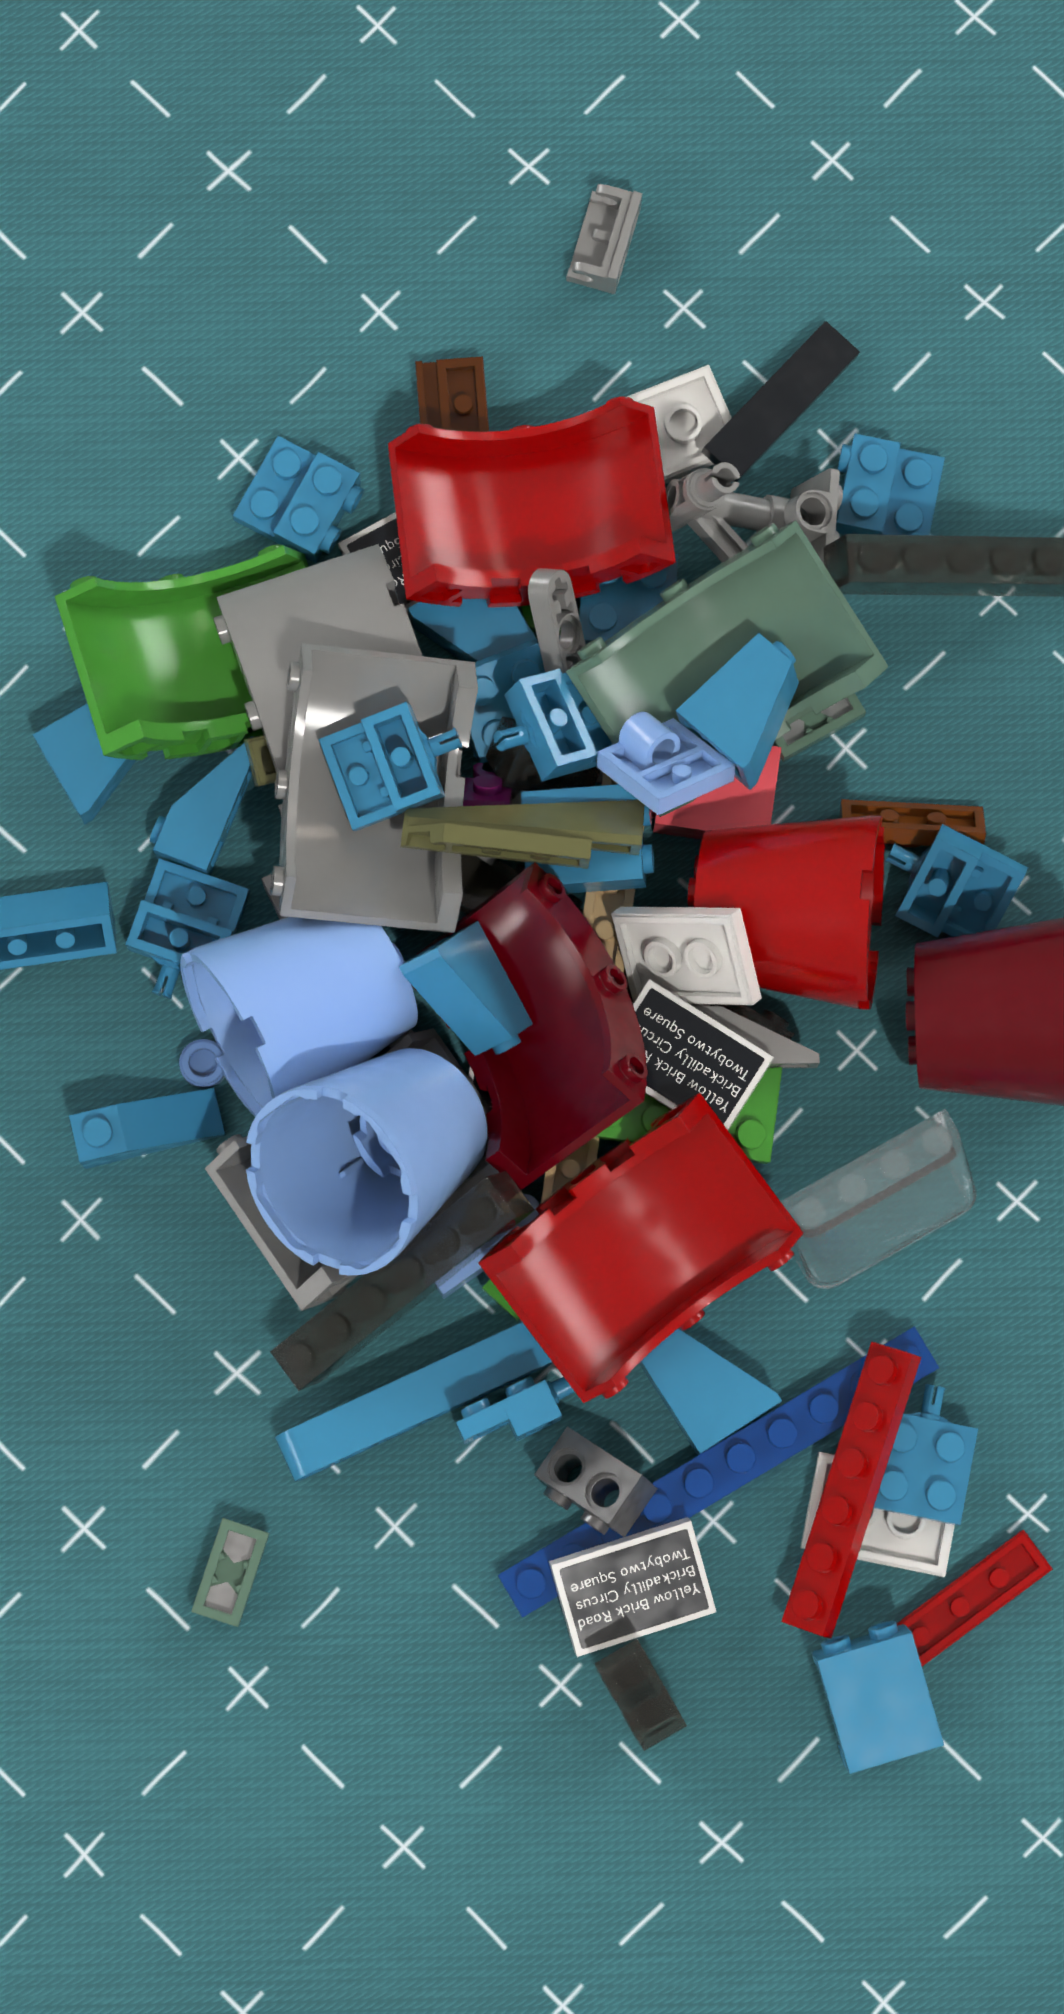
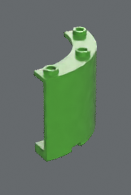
(157, 661)

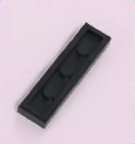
(782, 400)

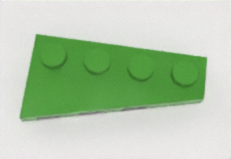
(751, 1129)

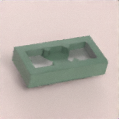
(816, 727)
(230, 1572)

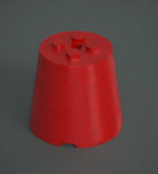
(803, 900)

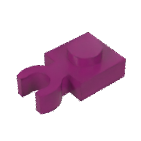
(485, 789)

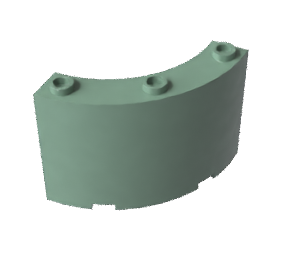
(683, 641)

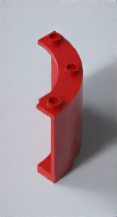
(556, 495)
(640, 1247)

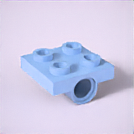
(663, 763)

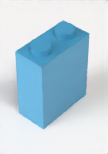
(605, 869)

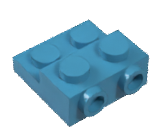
(887, 488)
(299, 499)

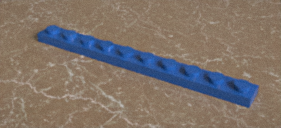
(716, 1470)

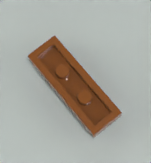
(918, 822)

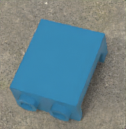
(877, 1696)

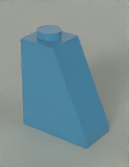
(471, 629)
(744, 706)
(79, 763)
(469, 990)
(704, 1390)

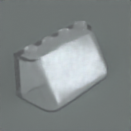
(881, 1202)

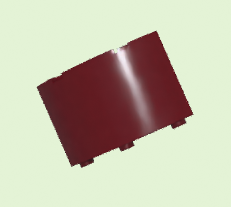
(584, 1051)

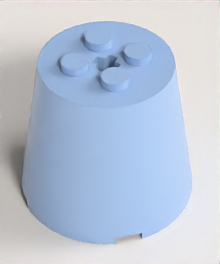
(297, 1001)
(364, 1157)

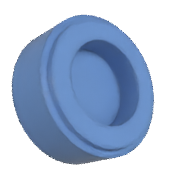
(199, 1064)

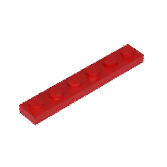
(851, 1490)

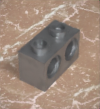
(599, 1476)

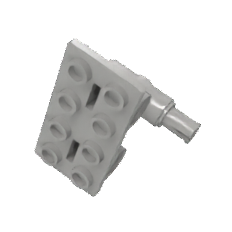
(710, 507)

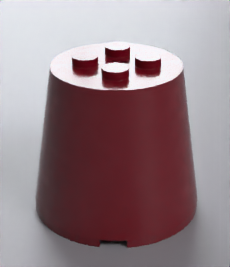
(990, 1013)

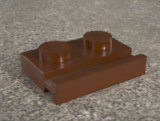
(453, 394)

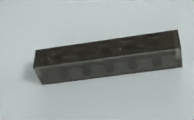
(947, 565)
(395, 1289)

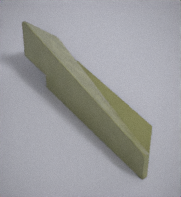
(528, 832)

